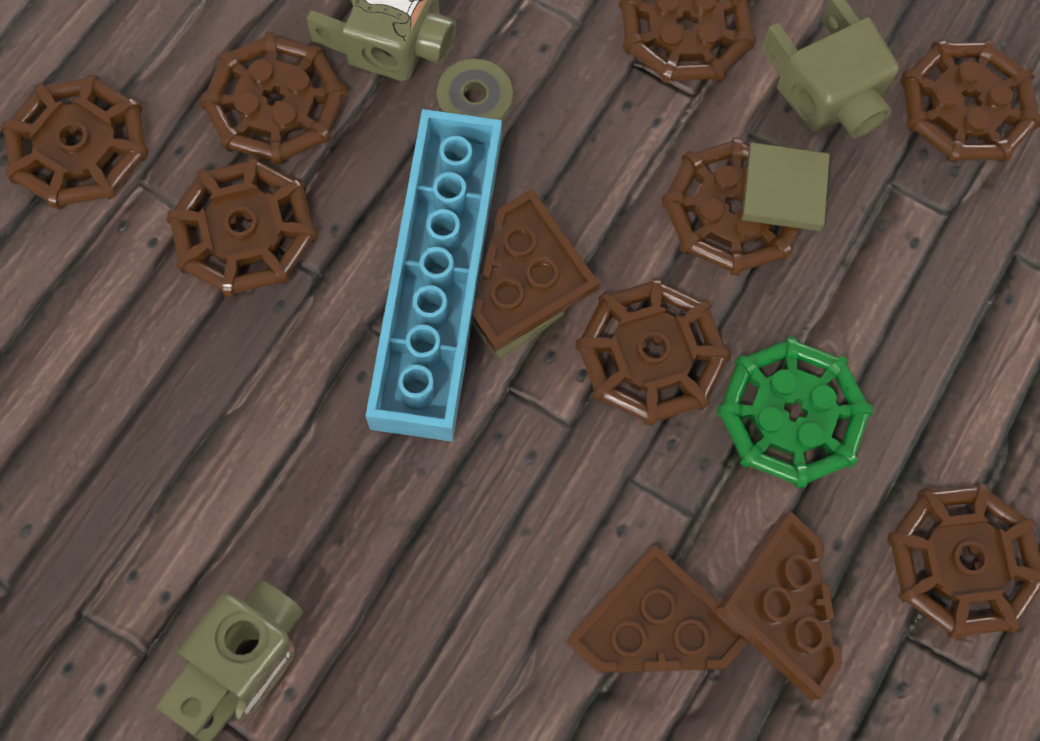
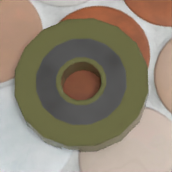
(475, 75)

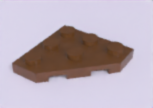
(527, 273)
(787, 607)
(656, 624)

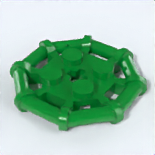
(807, 432)

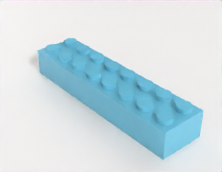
(435, 277)

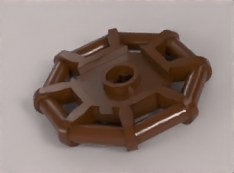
(687, 45)
(269, 78)
(982, 85)
(87, 156)
(714, 213)
(245, 247)
(642, 370)
(950, 577)

